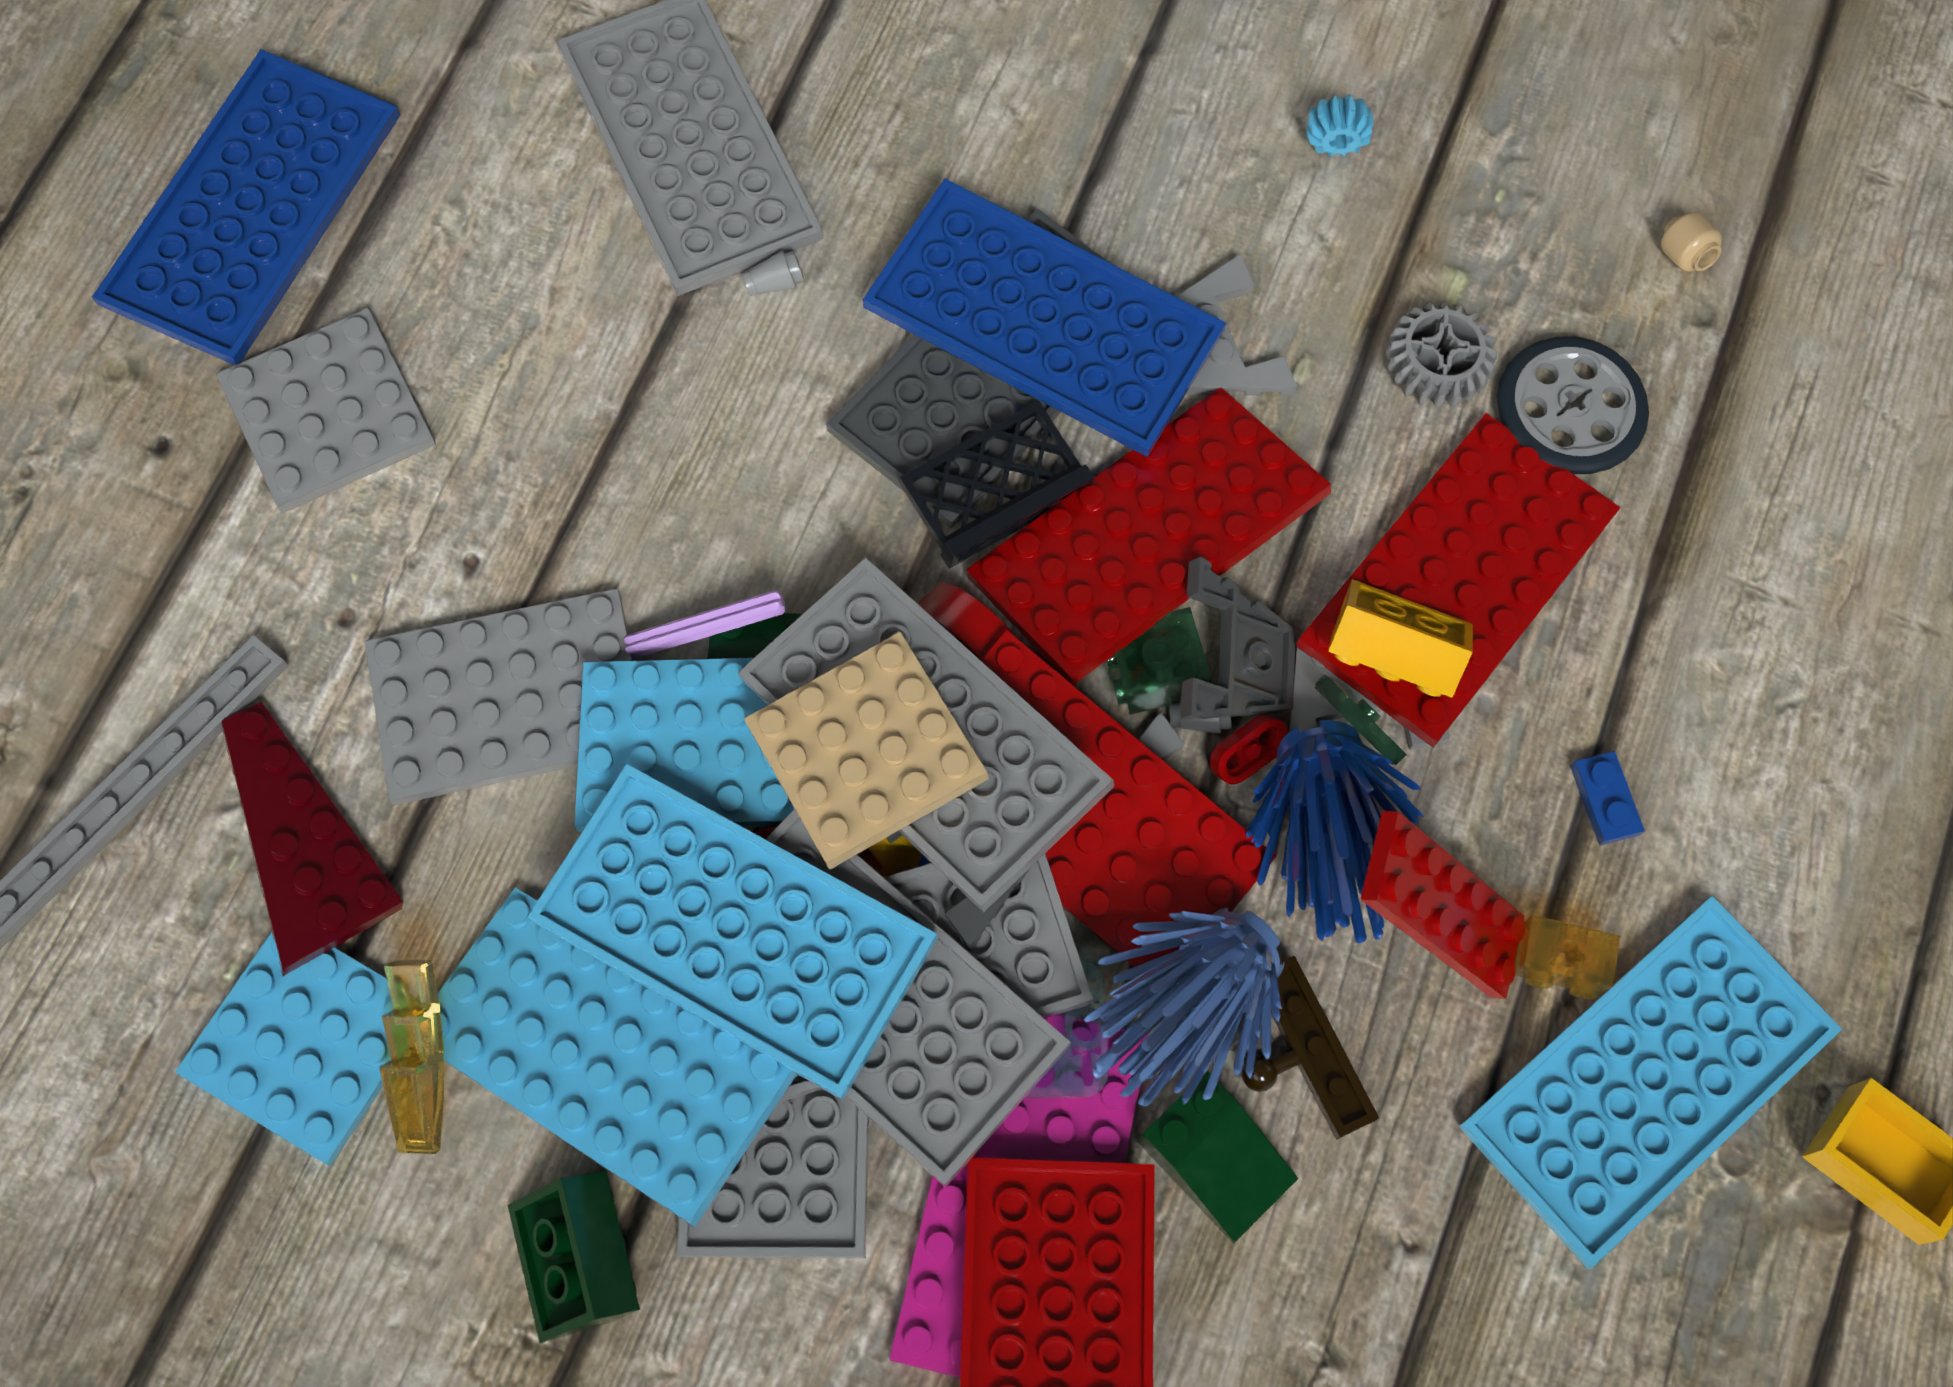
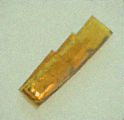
(416, 1069)

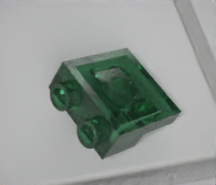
(1159, 662)

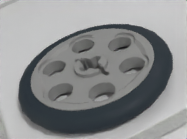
(1611, 374)

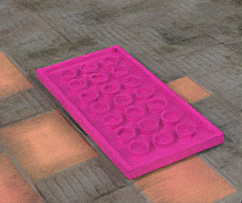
(1037, 1129)

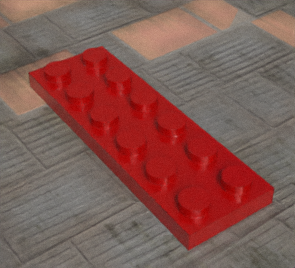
(1442, 905)

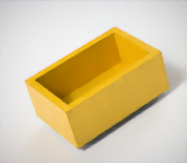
(1888, 1160)

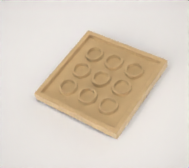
(866, 750)

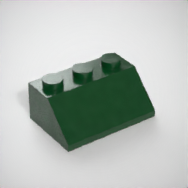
(573, 1256)

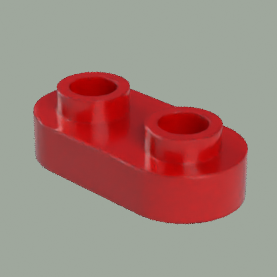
(1247, 750)

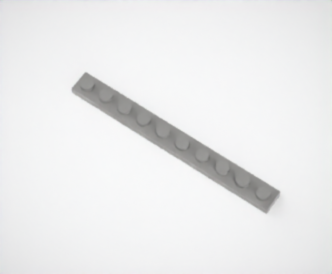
(134, 784)

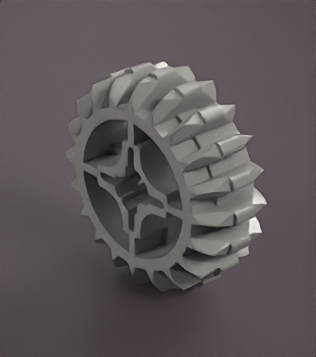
(1422, 365)

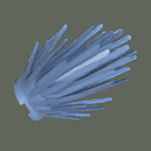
(1219, 972)

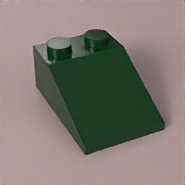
(1219, 1158)

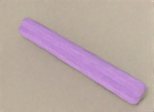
(705, 624)

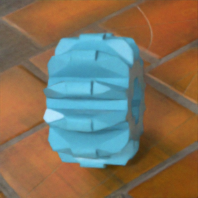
(1339, 125)

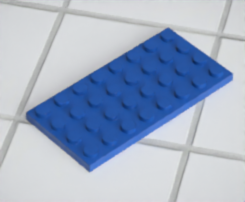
(247, 207)
(1045, 316)

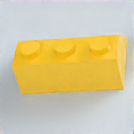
(1402, 639)

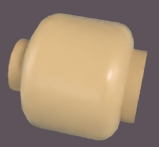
(1691, 242)

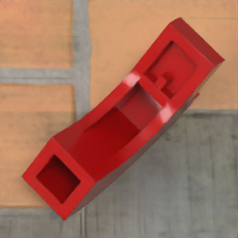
(964, 618)

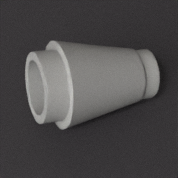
(774, 274)

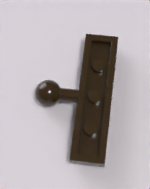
(1317, 1054)

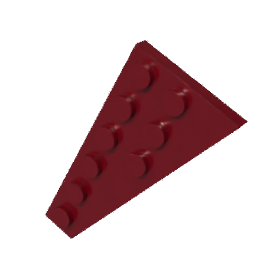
(306, 856)

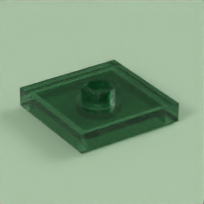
(1361, 717)

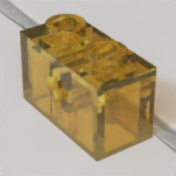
(1589, 950)

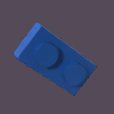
(1607, 798)

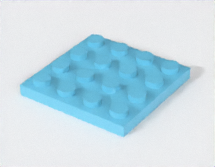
(297, 1048)

